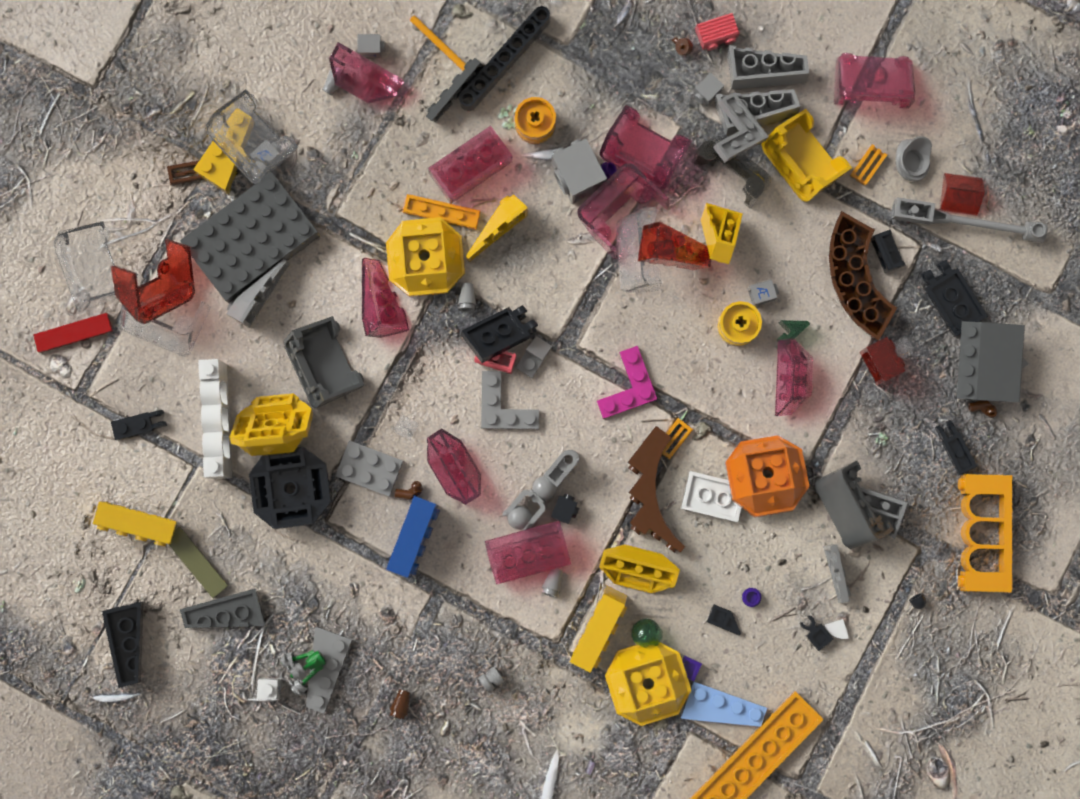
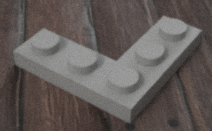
(749, 133)
(496, 418)

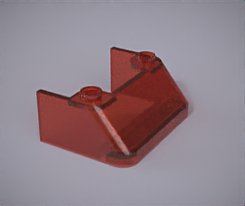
(162, 294)

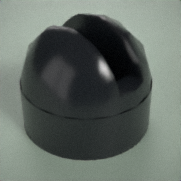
(918, 601)

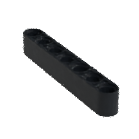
(506, 50)

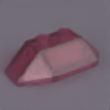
(362, 76)
(793, 377)
(453, 466)

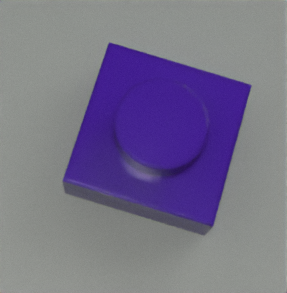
(691, 667)

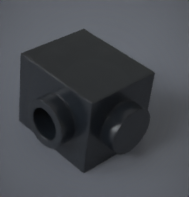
(565, 509)

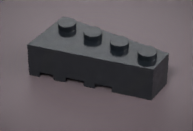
(124, 637)

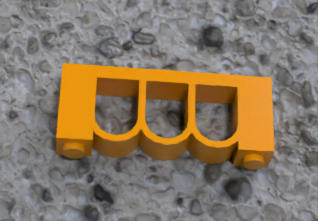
(987, 485)

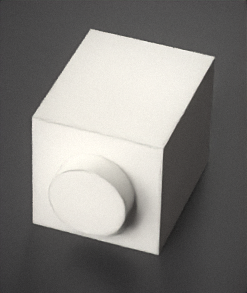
(269, 688)

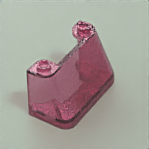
(874, 80)
(644, 148)

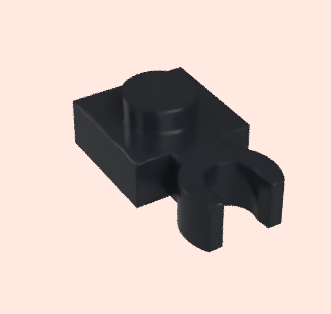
(817, 634)

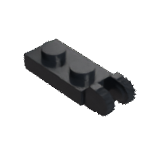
(136, 425)
(956, 449)

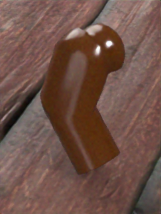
(415, 490)

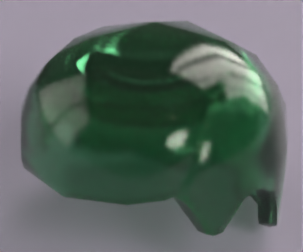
(646, 633)

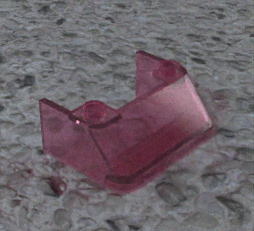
(611, 196)

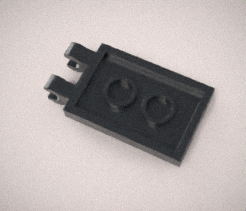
(953, 297)
(498, 333)

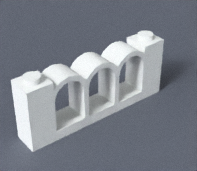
(215, 419)

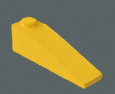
(503, 220)

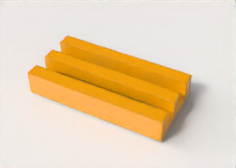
(877, 153)
(683, 425)

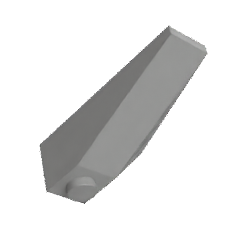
(251, 301)

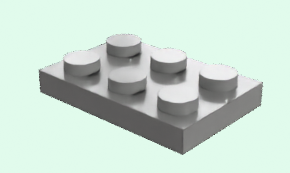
(369, 468)

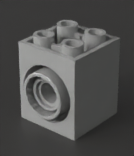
(577, 170)

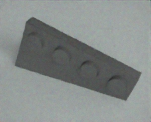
(437, 109)
(229, 611)

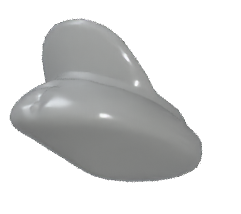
(914, 158)

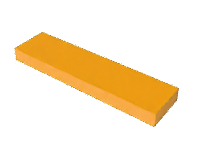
(448, 212)

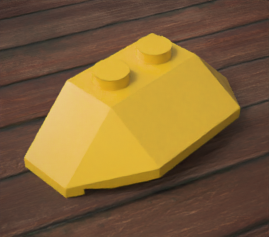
(639, 568)

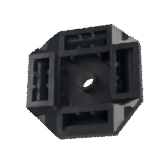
(269, 492)

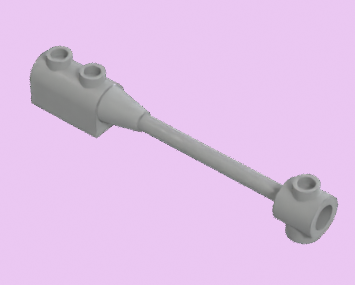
(927, 214)

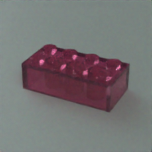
(470, 164)
(527, 552)

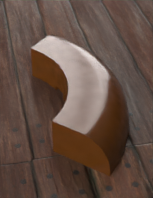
(853, 278)

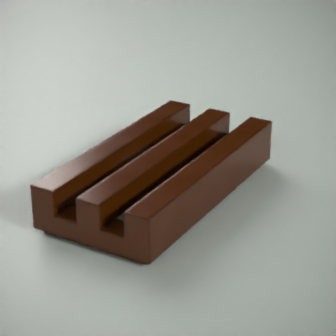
(182, 180)

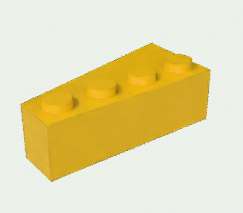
(216, 168)
(135, 523)

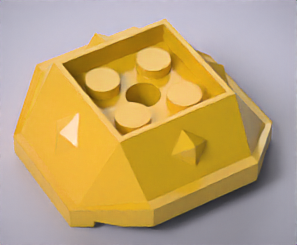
(431, 276)
(272, 425)
(644, 704)

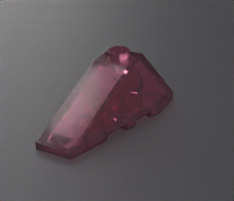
(379, 307)

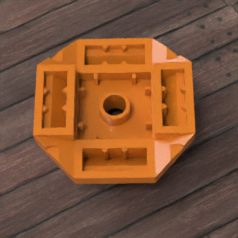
(765, 495)

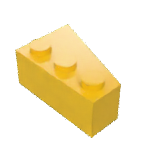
(720, 231)

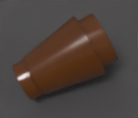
(400, 705)

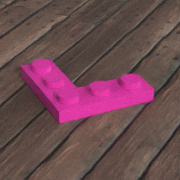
(641, 391)

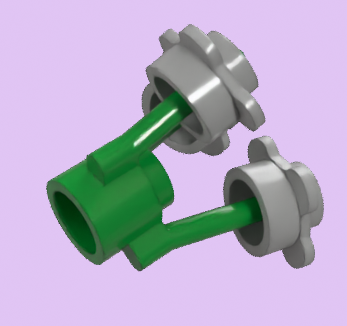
(314, 661)

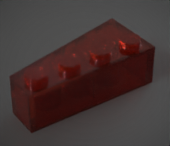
(672, 248)

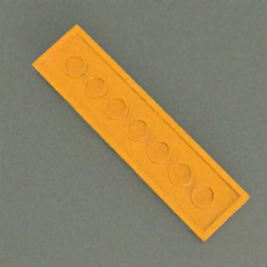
(762, 751)

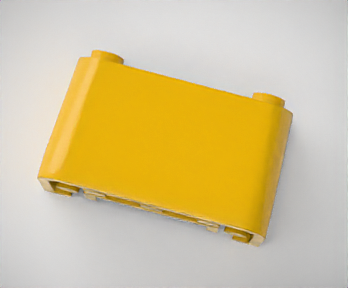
(802, 158)

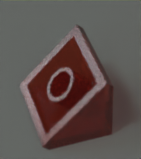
(962, 194)

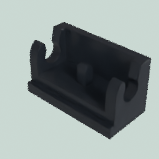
(887, 251)

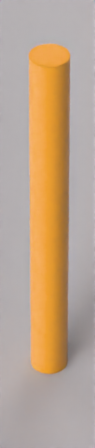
(439, 43)

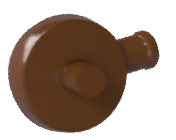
(683, 46)

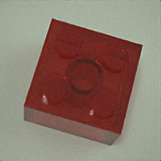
(882, 360)

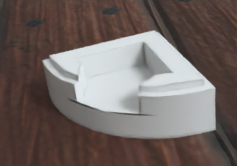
(837, 629)

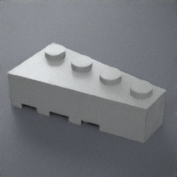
(761, 69)
(763, 106)

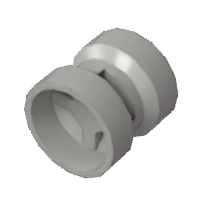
(491, 679)

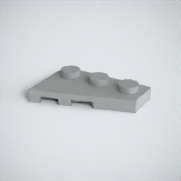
(837, 572)

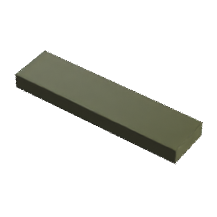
(197, 563)

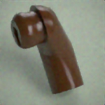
(984, 406)

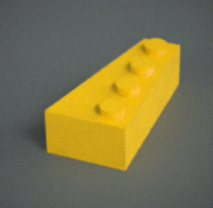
(599, 628)

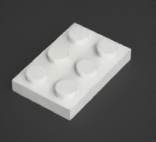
(710, 497)

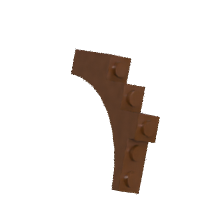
(644, 490)

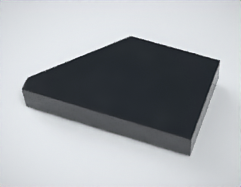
(723, 618)

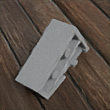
(887, 506)

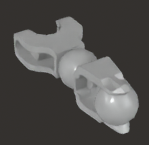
(542, 490)

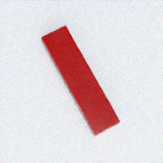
(73, 332)

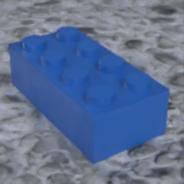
(412, 537)

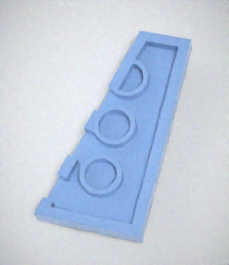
(717, 706)

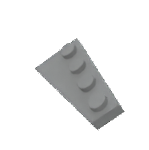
(322, 684)

